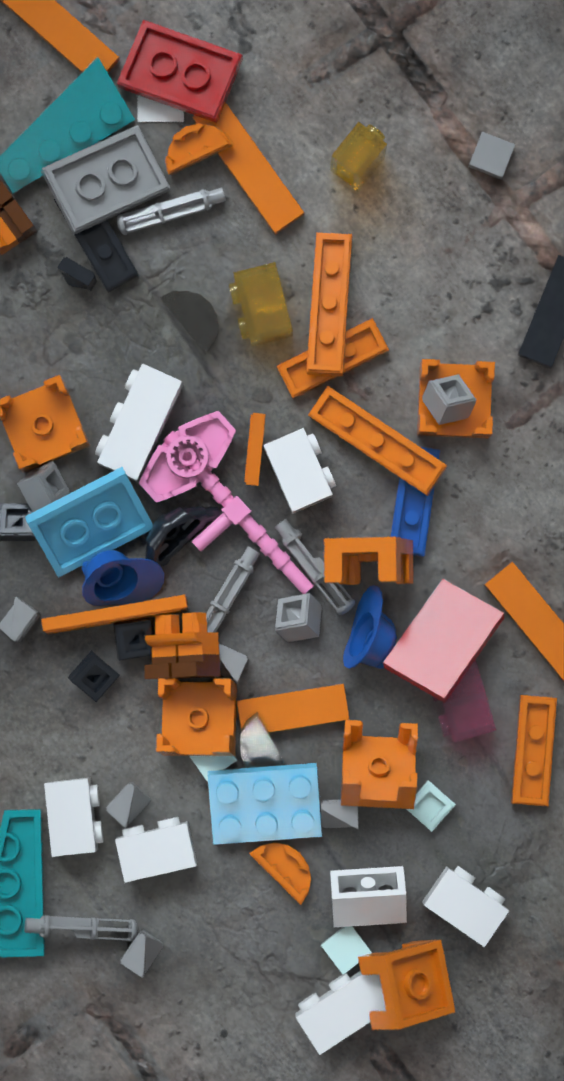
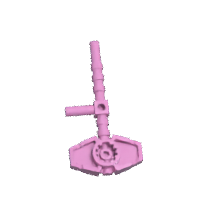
(189, 459)

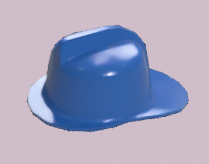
(120, 580)
(371, 634)

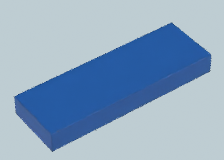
(413, 513)

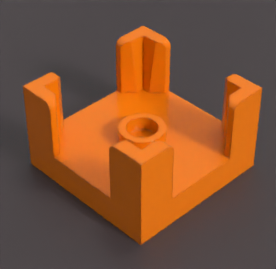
(478, 380)
(42, 424)
(345, 556)
(197, 718)
(379, 768)
(412, 984)

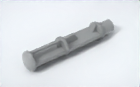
(169, 210)
(313, 567)
(230, 589)
(82, 927)

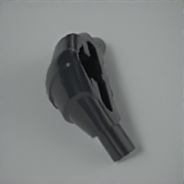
(175, 530)

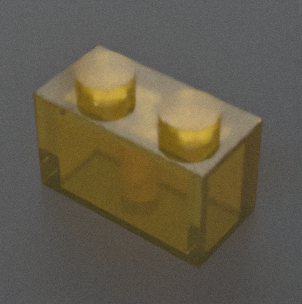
(359, 155)
(262, 305)

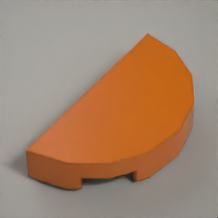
(194, 145)
(255, 449)
(286, 867)

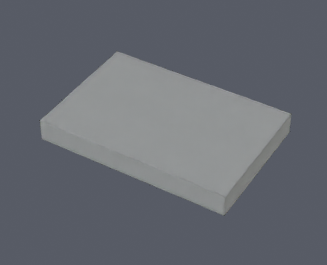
(105, 179)

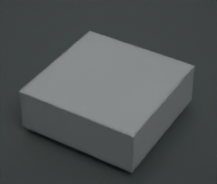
(491, 155)

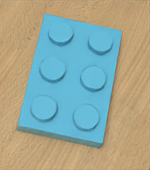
(89, 521)
(264, 803)

